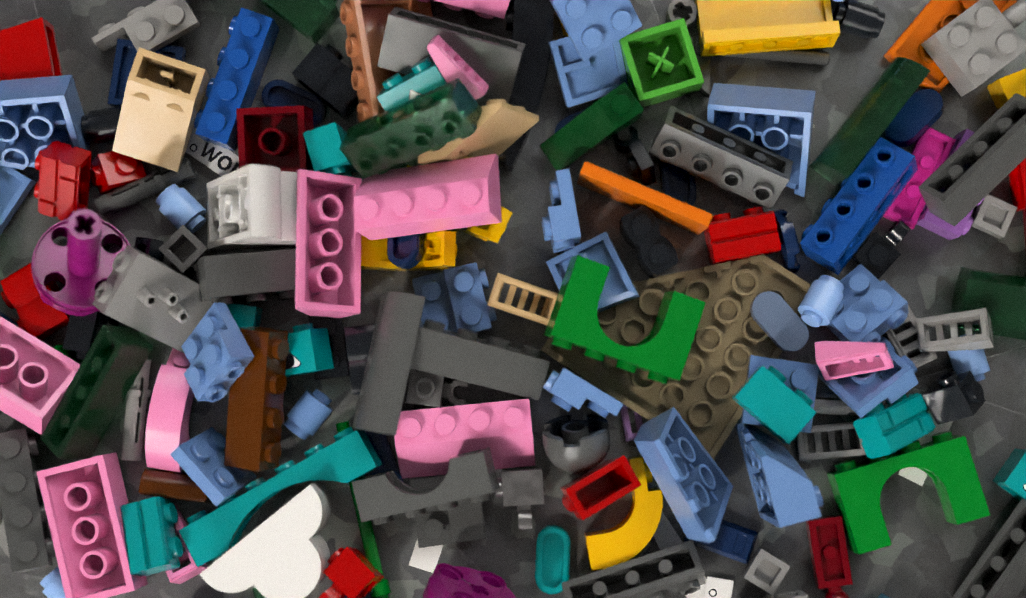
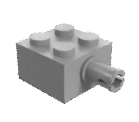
(977, 44)

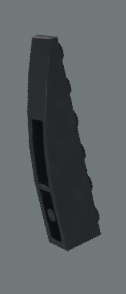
(530, 25)

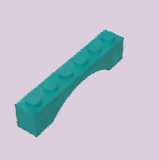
(220, 530)

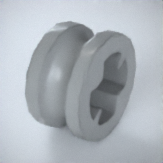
(685, 5)

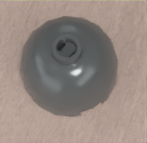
(576, 443)

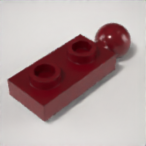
(829, 555)

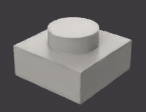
(994, 216)
(765, 571)

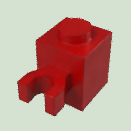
(350, 574)

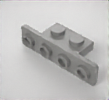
(150, 26)

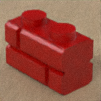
(62, 180)
(742, 236)

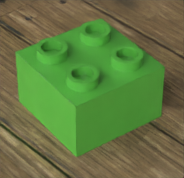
(661, 63)

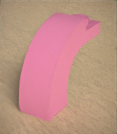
(168, 413)

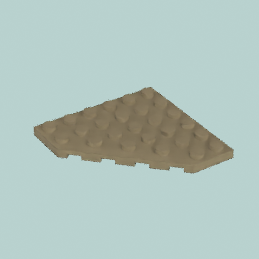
(718, 352)

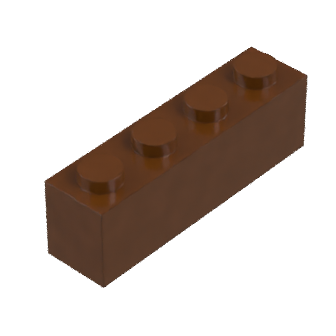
(257, 403)

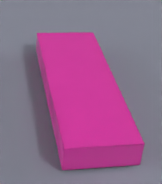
(930, 153)

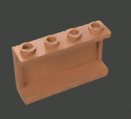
(365, 32)

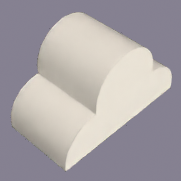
(252, 208)
(282, 554)

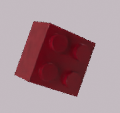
(274, 137)

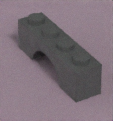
(385, 495)

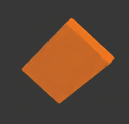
(929, 21)
(636, 194)

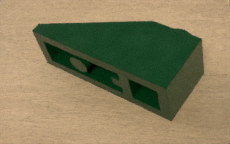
(592, 127)

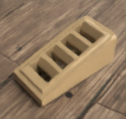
(530, 315)

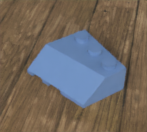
(37, 114)
(770, 118)
(685, 474)
(778, 482)

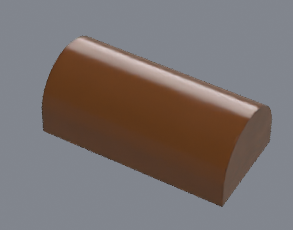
(170, 486)

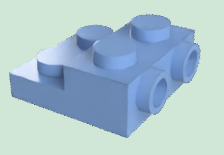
(561, 221)
(456, 298)
(867, 308)
(215, 354)
(870, 389)
(572, 391)

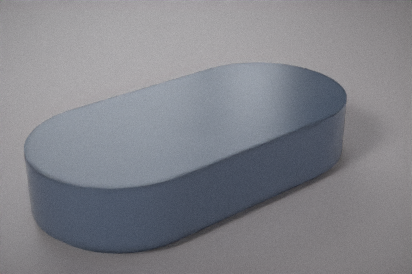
(779, 321)

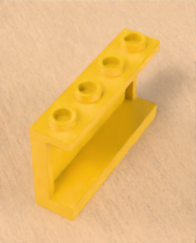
(764, 26)

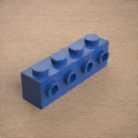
(237, 78)
(858, 205)

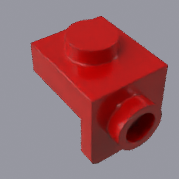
(114, 170)

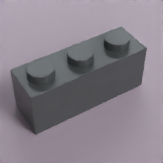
(247, 276)

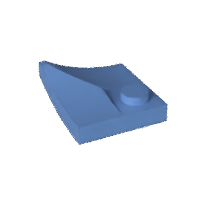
(590, 78)
(618, 284)

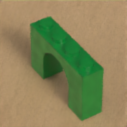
(577, 324)
(944, 460)

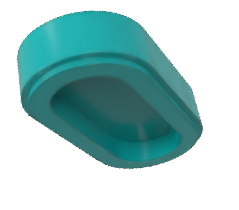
(552, 559)

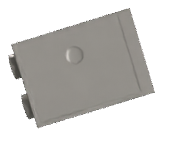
(151, 298)

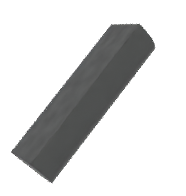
(489, 55)
(389, 363)

